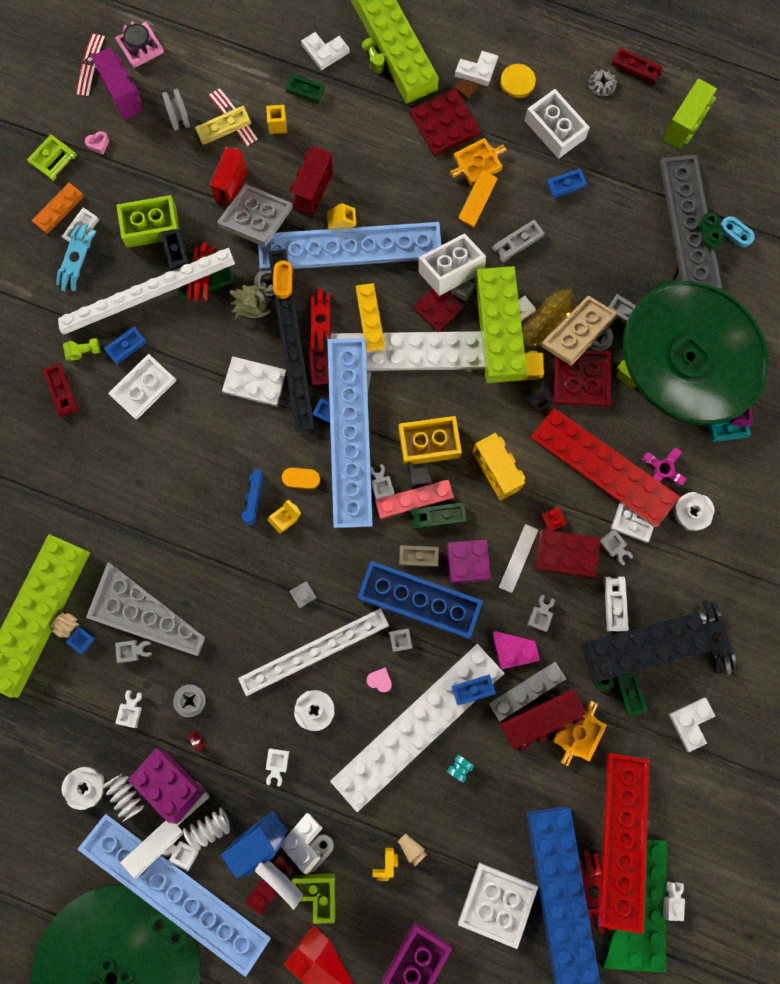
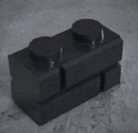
(175, 249)

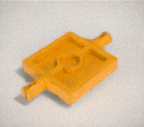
(477, 158)
(582, 738)

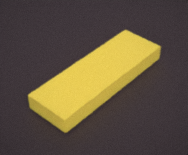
(223, 125)

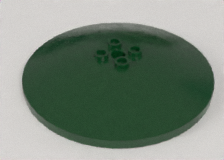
(719, 336)
(110, 934)

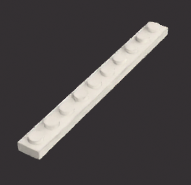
(145, 291)

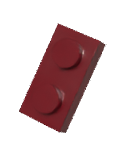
(319, 367)

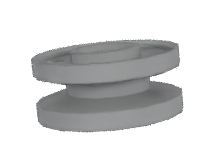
(176, 109)

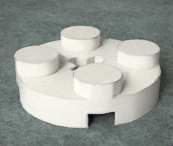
(683, 508)
(302, 710)
(73, 794)

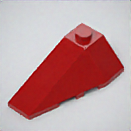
(317, 961)

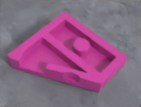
(514, 650)

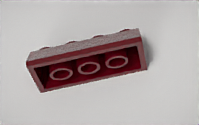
(544, 720)

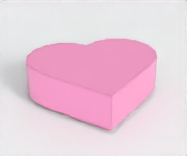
(97, 142)
(379, 680)

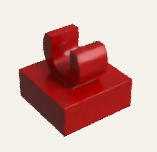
(553, 519)

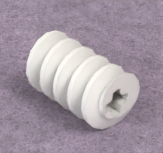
(123, 797)
(207, 831)

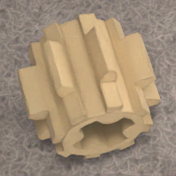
(64, 625)

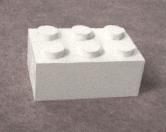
(556, 123)
(451, 264)

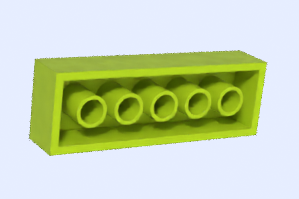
(500, 325)

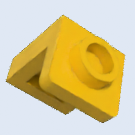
(284, 516)
(391, 861)

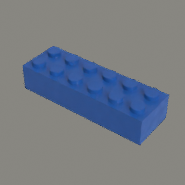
(420, 600)
(255, 845)

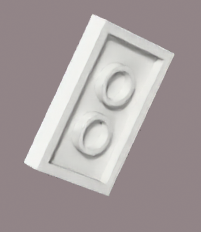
(254, 381)
(142, 386)

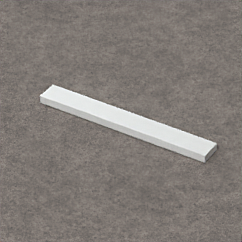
(313, 652)

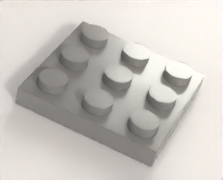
(255, 215)

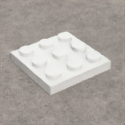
(498, 905)

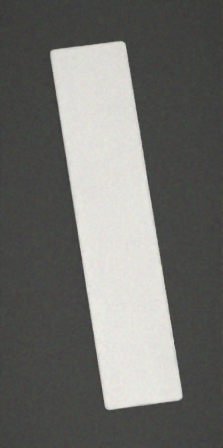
(518, 558)

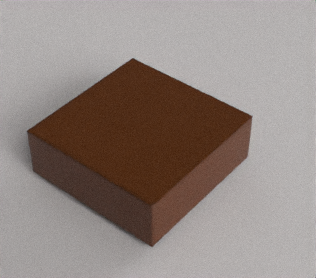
(466, 88)

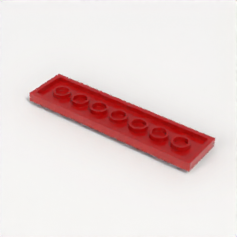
(605, 468)
(624, 844)

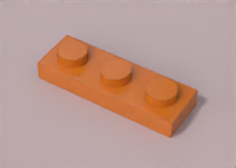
(57, 208)

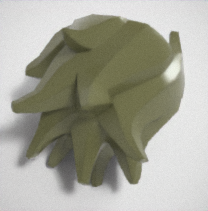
(250, 302)

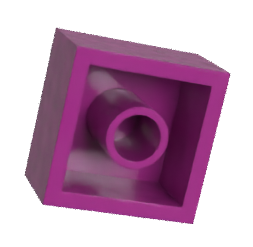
(468, 561)

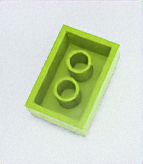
(690, 114)
(146, 219)

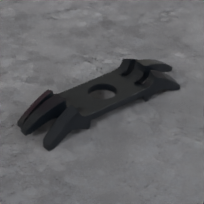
(718, 649)

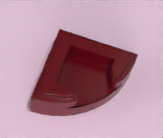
(196, 741)

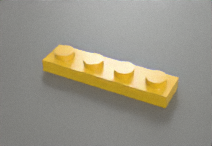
(370, 317)

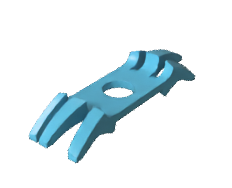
(73, 268)

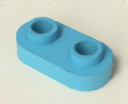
(737, 231)

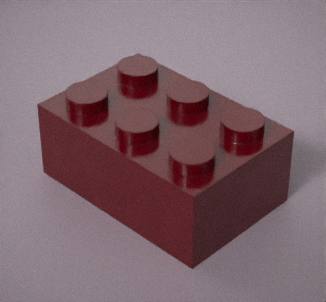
(312, 181)
(567, 554)

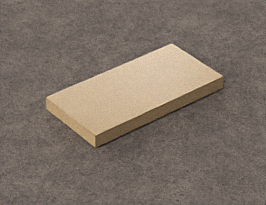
(579, 330)

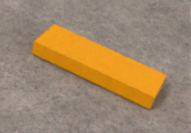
(477, 198)

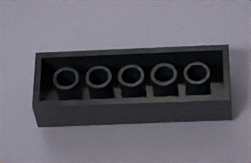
(645, 647)

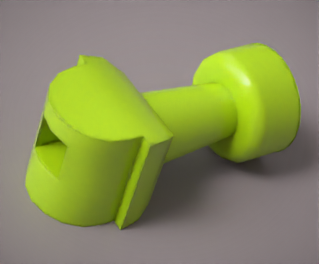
(377, 61)
(74, 352)

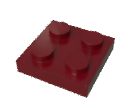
(438, 310)

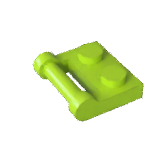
(47, 154)

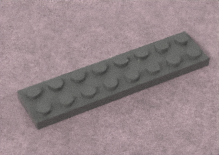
(686, 208)

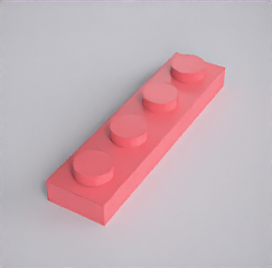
(414, 499)

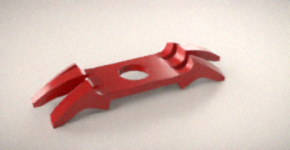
(204, 281)
(320, 328)
(592, 877)

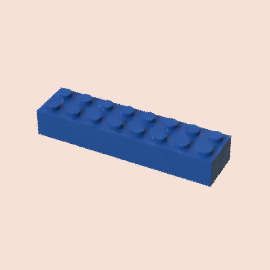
(562, 896)

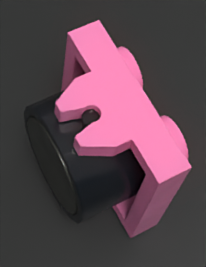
(139, 44)

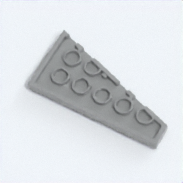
(132, 609)

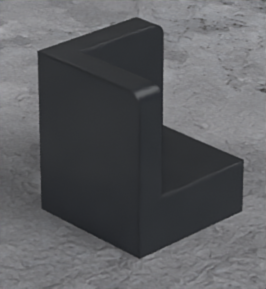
(540, 395)
(419, 475)

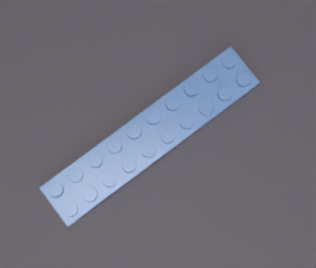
(354, 245)
(349, 433)
(177, 897)

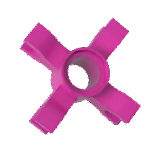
(671, 474)

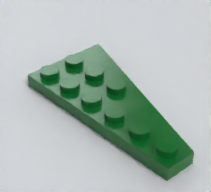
(648, 949)

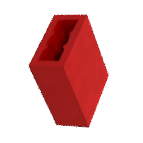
(229, 176)

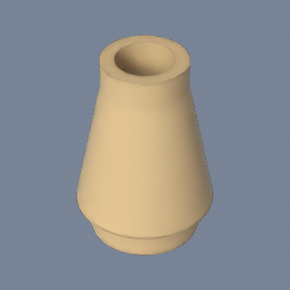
(412, 849)

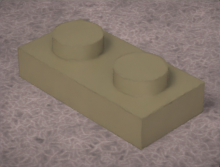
(418, 556)

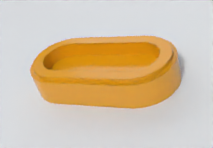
(282, 279)
(301, 478)

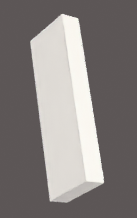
(151, 848)

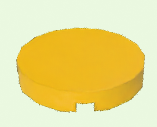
(518, 81)

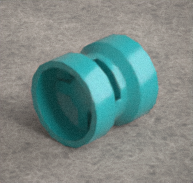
(460, 768)

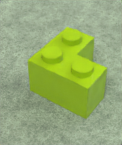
(320, 890)

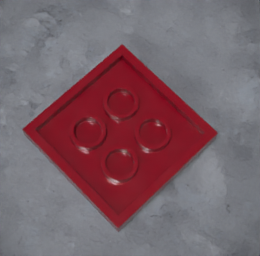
(444, 122)
(585, 381)

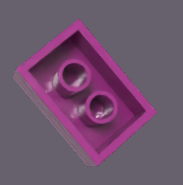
(117, 82)
(166, 786)
(418, 957)

